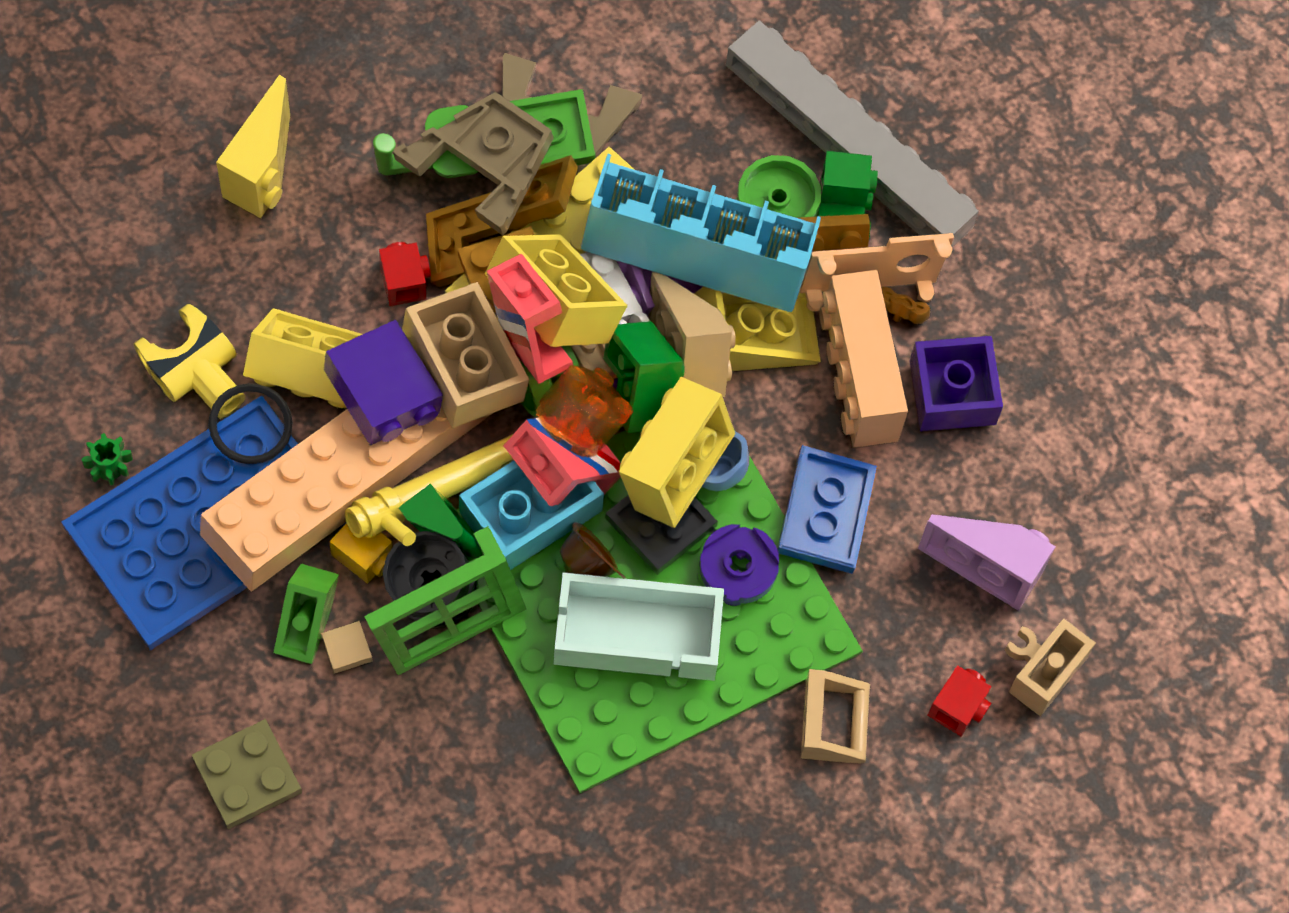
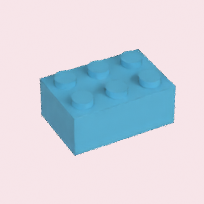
(521, 516)

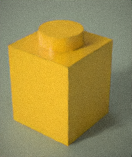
(361, 555)

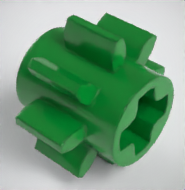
(106, 449)

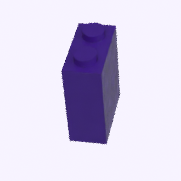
(383, 383)

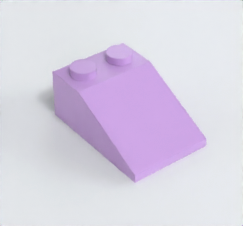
(990, 554)

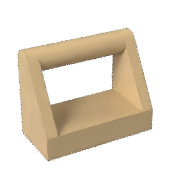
(812, 745)

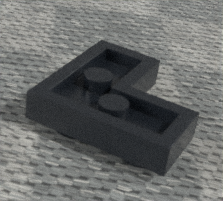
(655, 541)

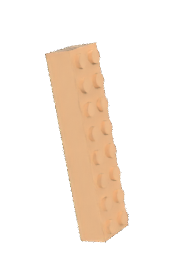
(309, 489)

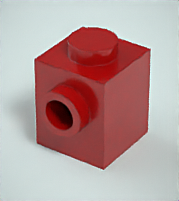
(404, 273)
(961, 700)

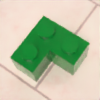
(847, 184)
(644, 369)

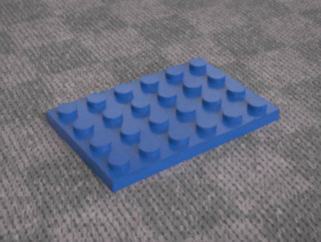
(147, 529)

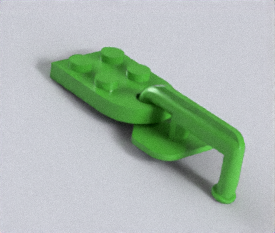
(561, 112)

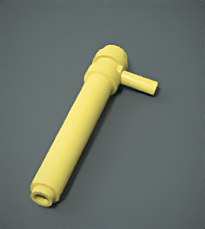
(381, 512)

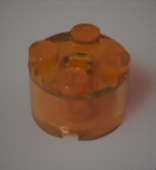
(583, 409)

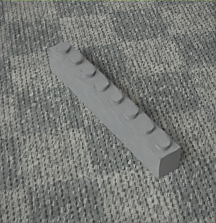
(842, 125)

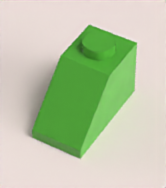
(305, 612)

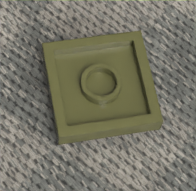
(246, 774)

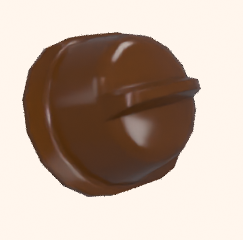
(586, 554)

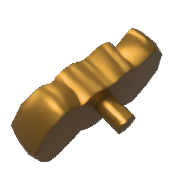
(905, 307)

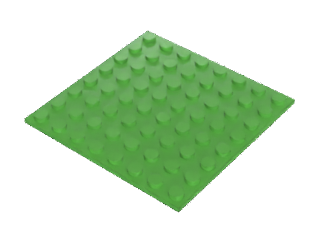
(620, 719)

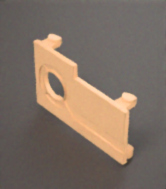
(884, 260)

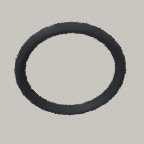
(250, 388)

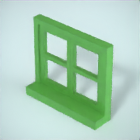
(500, 586)

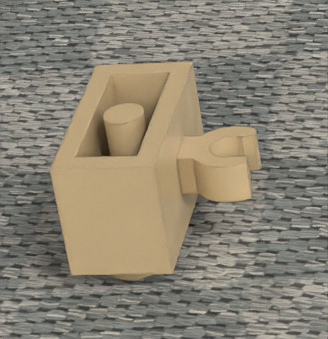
(1048, 665)

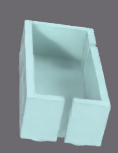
(638, 626)

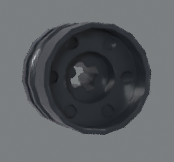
(420, 564)

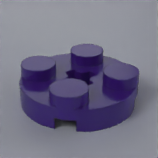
(742, 543)

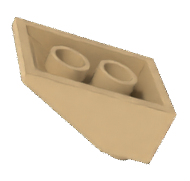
(694, 331)

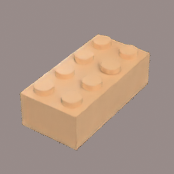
(863, 359)

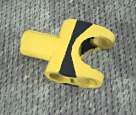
(193, 364)

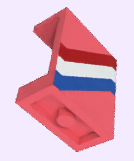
(520, 305)
(555, 468)

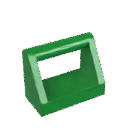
(434, 513)

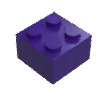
(956, 383)

